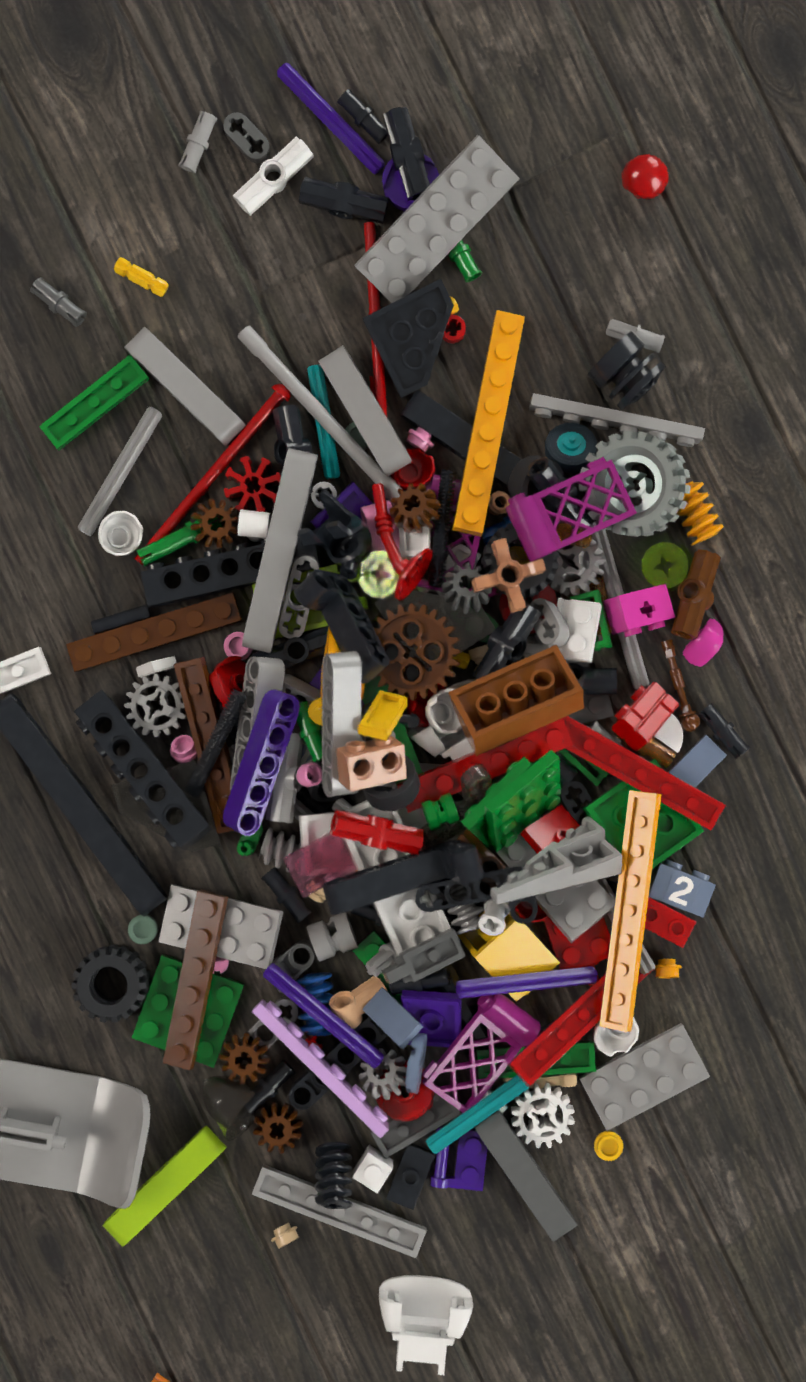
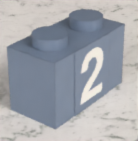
(680, 888)

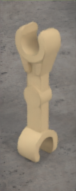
(563, 1080)

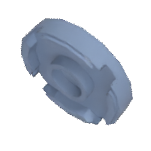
(416, 1063)

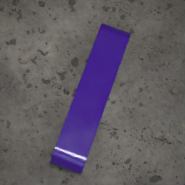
(261, 776)

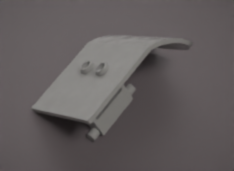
(72, 1131)

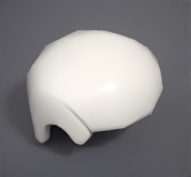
(120, 533)
(441, 713)
(613, 1041)

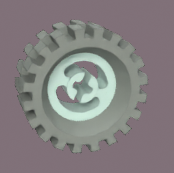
(669, 476)

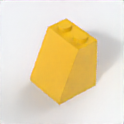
(511, 952)

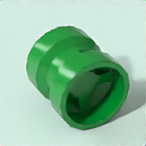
(433, 813)

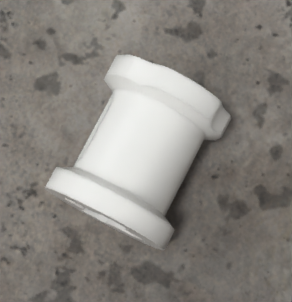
(492, 920)

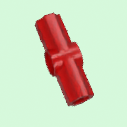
(376, 832)

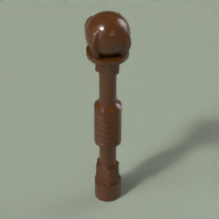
(689, 720)

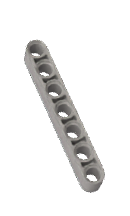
(279, 550)

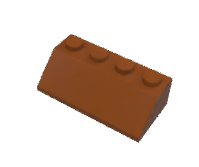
(517, 700)

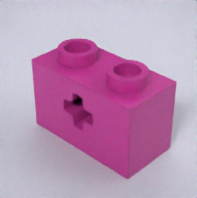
(639, 609)

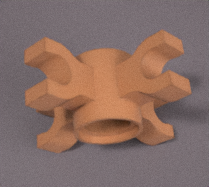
(502, 556)

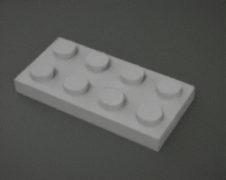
(570, 908)
(247, 930)
(644, 1076)

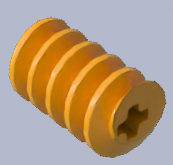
(698, 514)

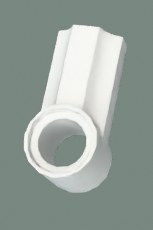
(253, 524)

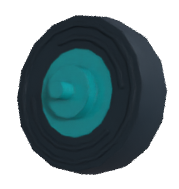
(569, 446)

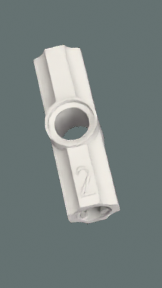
(286, 162)

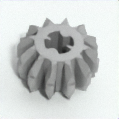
(392, 1078)

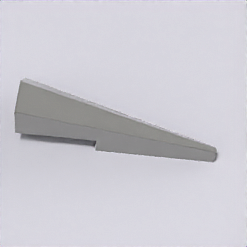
(572, 861)

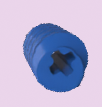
(317, 986)

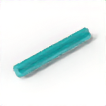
(326, 442)
(476, 1114)

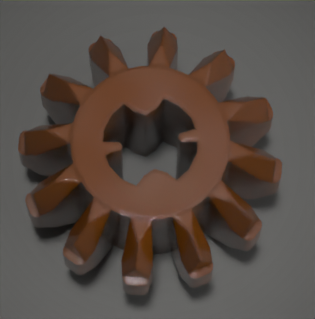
(423, 507)
(210, 514)
(235, 1050)
(280, 1116)

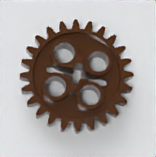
(430, 632)

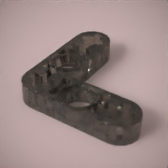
(474, 787)

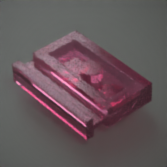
(318, 863)

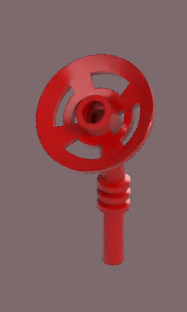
(410, 571)

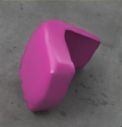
(705, 645)

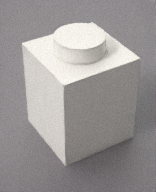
(372, 1169)

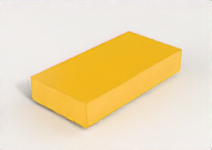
(382, 715)

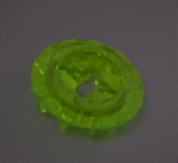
(671, 553)
(369, 582)

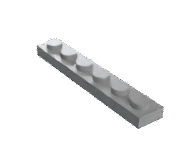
(604, 417)
(359, 1219)

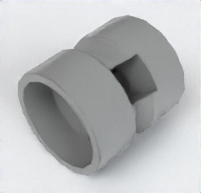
(332, 936)

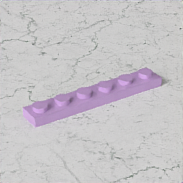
(331, 1076)

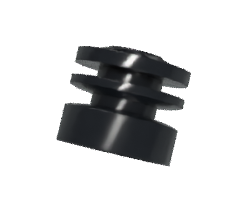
(626, 370)

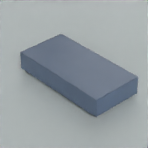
(698, 761)
(392, 1018)

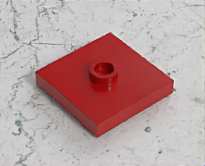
(549, 829)

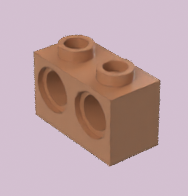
(371, 769)

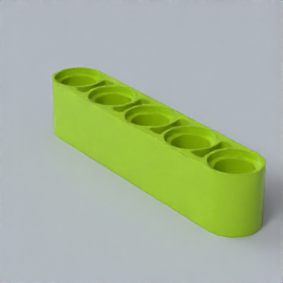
(165, 1185)

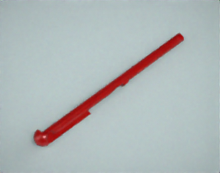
(377, 381)
(280, 393)

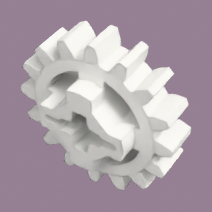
(543, 1128)

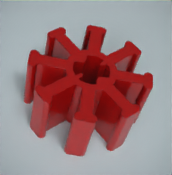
(250, 476)

